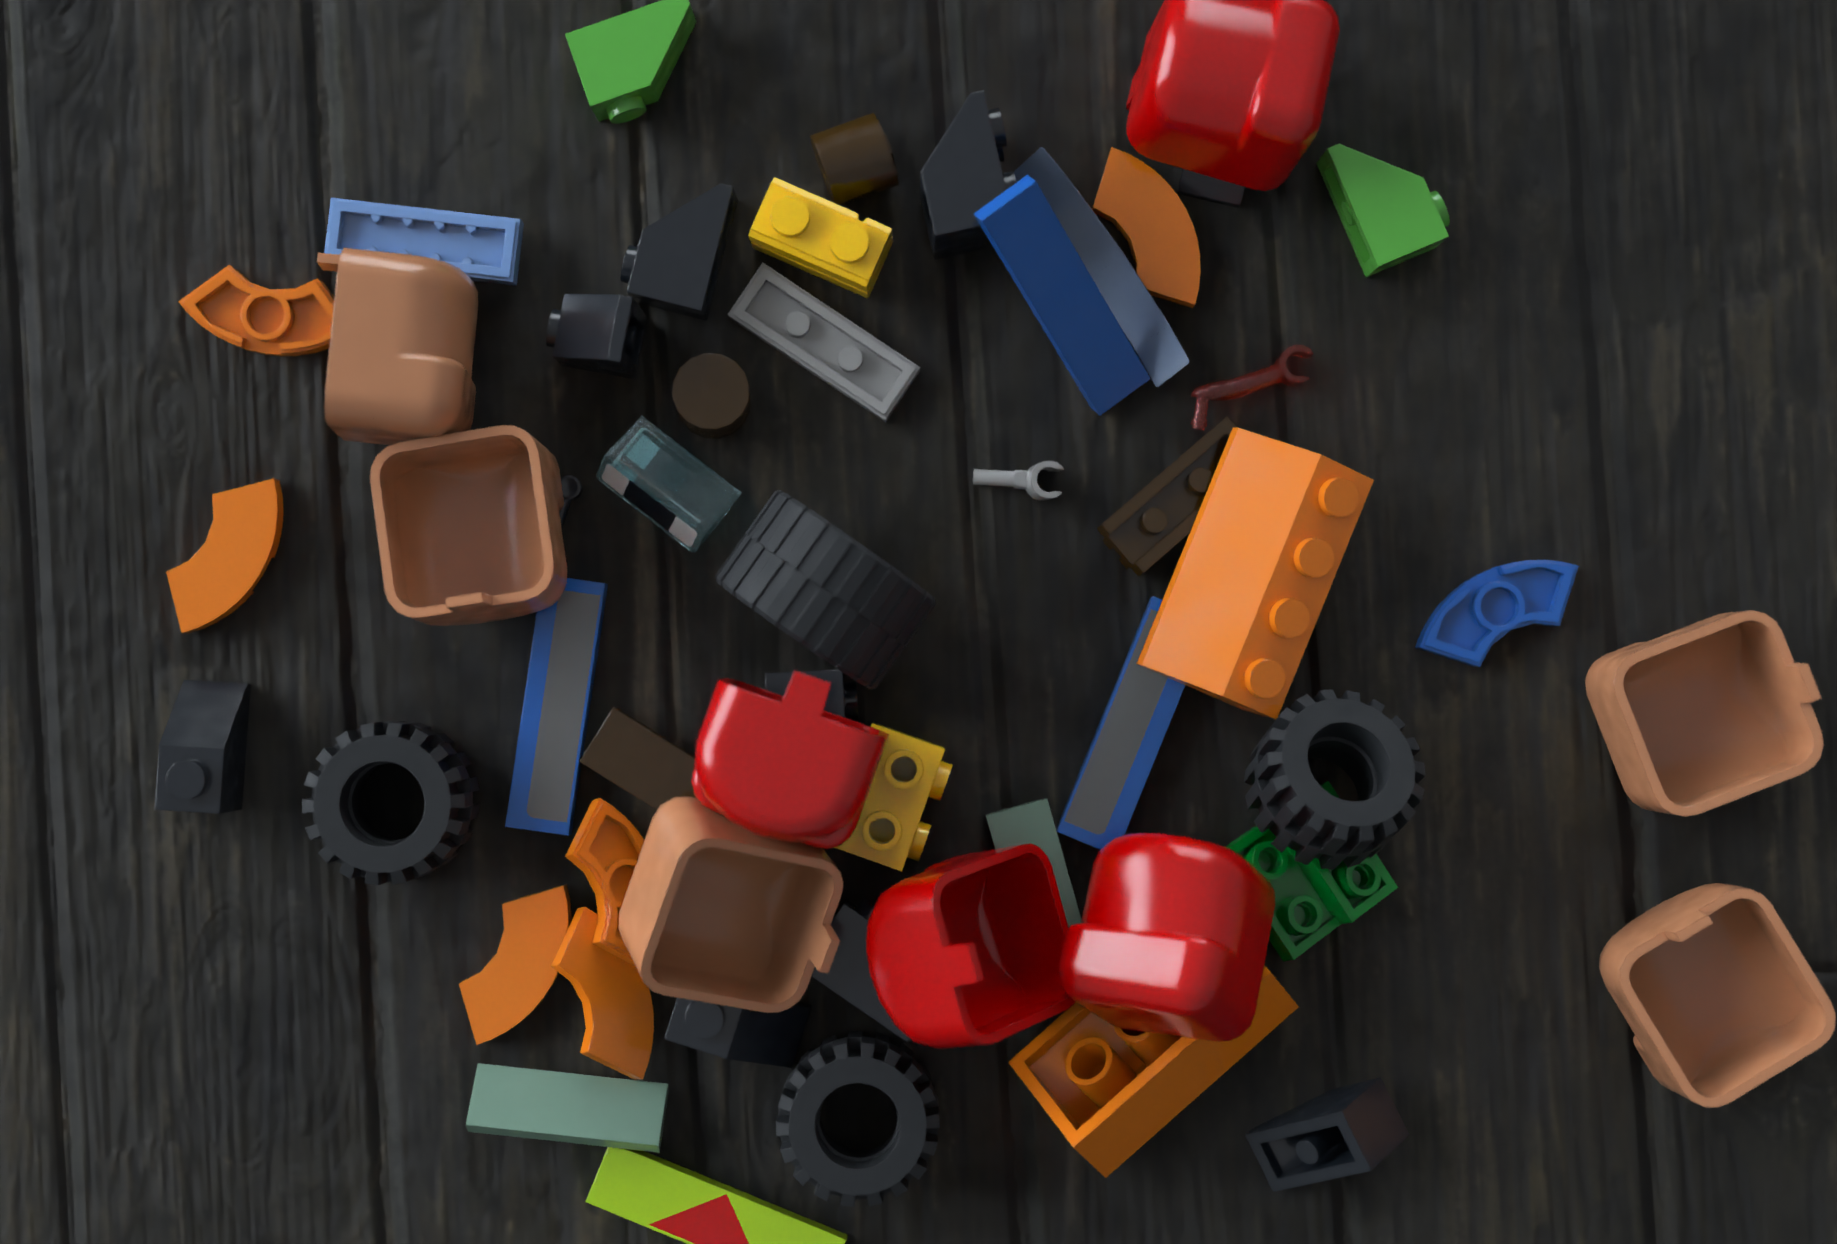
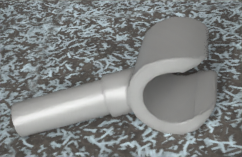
(1019, 479)

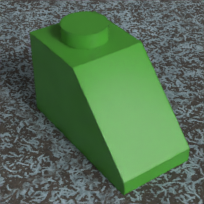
(630, 57)
(1382, 208)

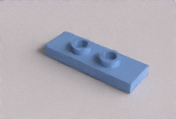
(476, 243)

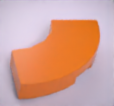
(1154, 225)
(263, 318)
(233, 557)
(607, 853)
(521, 969)
(613, 999)

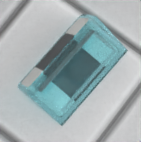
(667, 484)

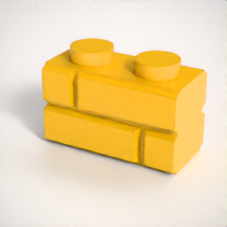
(820, 237)

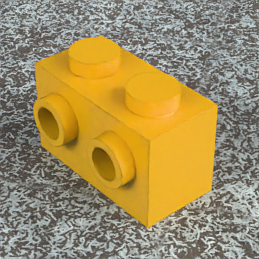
(893, 809)

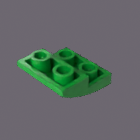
(1309, 898)

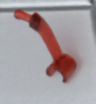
(1247, 384)

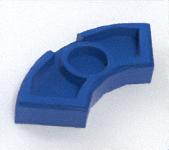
(1494, 604)

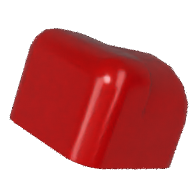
(1233, 87)
(785, 762)
(1170, 938)
(970, 948)

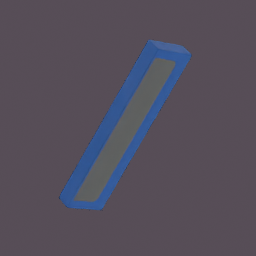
(556, 710)
(1122, 748)

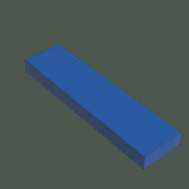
(1062, 294)

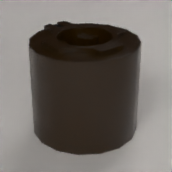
(855, 159)
(712, 395)

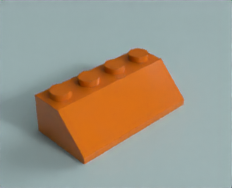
(1255, 572)
(1122, 1086)

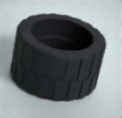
(825, 590)

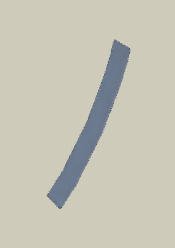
(1110, 270)

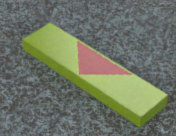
(694, 1205)

